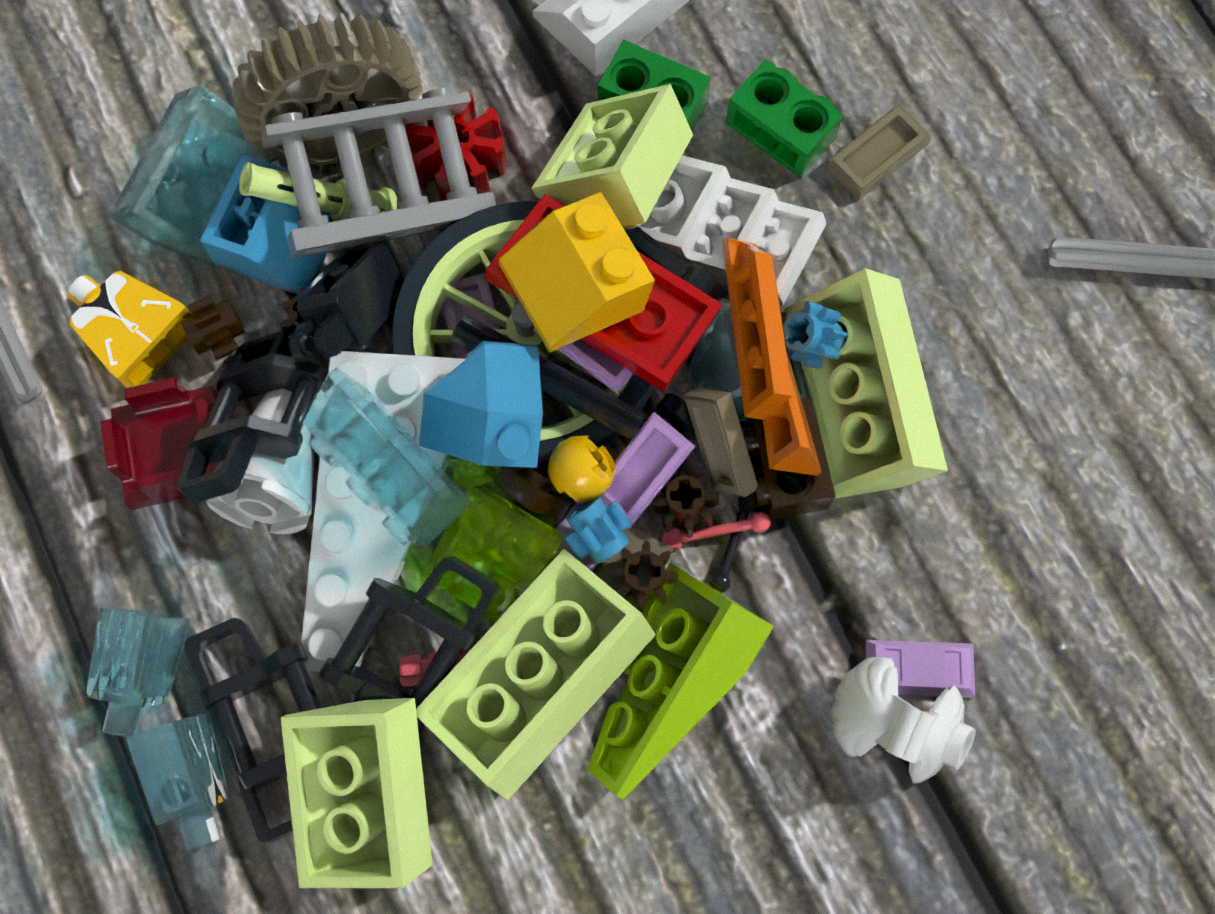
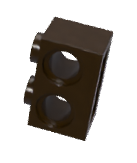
(817, 490)

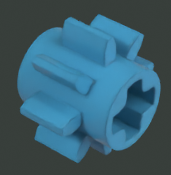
(813, 335)
(597, 530)

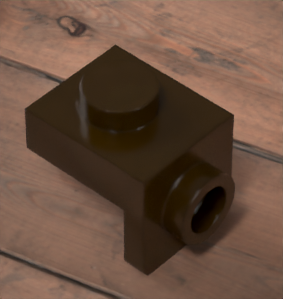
(534, 493)

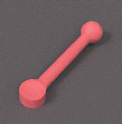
(759, 522)

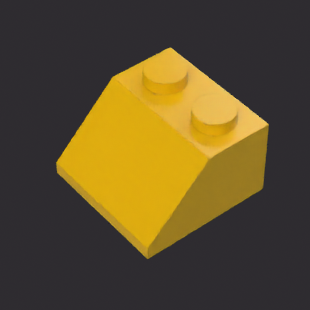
(577, 272)

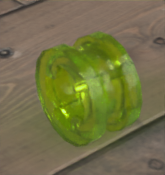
(469, 473)

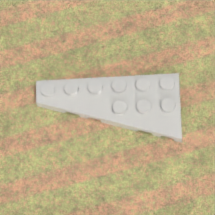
(347, 535)

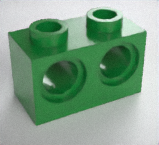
(647, 70)
(775, 126)

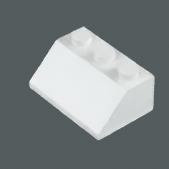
(597, 27)

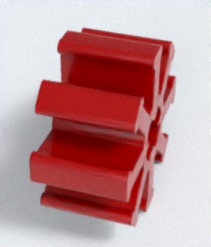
(480, 146)

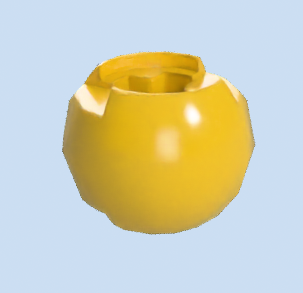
(581, 469)

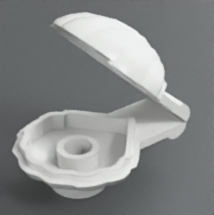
(872, 714)

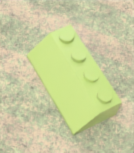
(875, 395)
(535, 674)

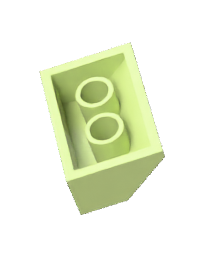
(619, 149)
(357, 794)

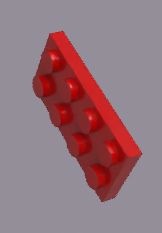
(650, 342)

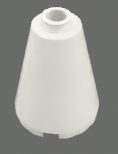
(272, 487)

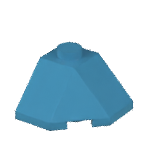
(487, 407)

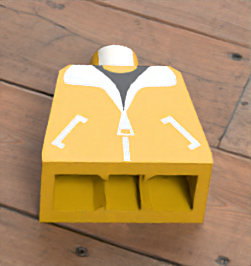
(127, 325)

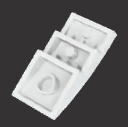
(707, 205)

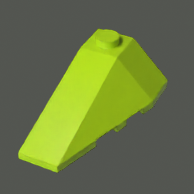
(680, 675)

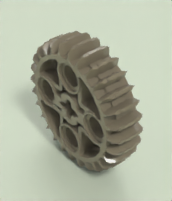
(321, 73)

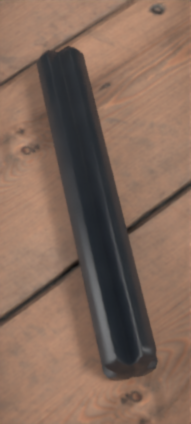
(562, 383)

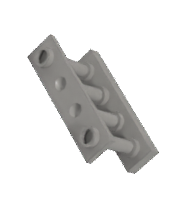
(365, 222)

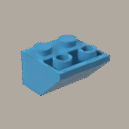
(252, 235)

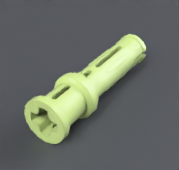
(263, 183)

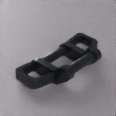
(253, 370)
(385, 595)
(220, 696)

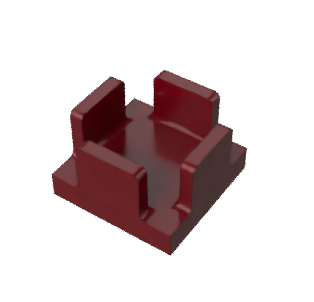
(151, 438)

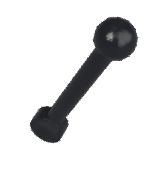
(720, 580)

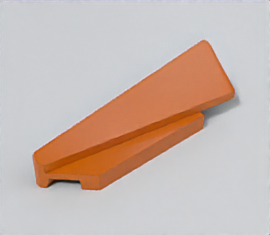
(763, 360)

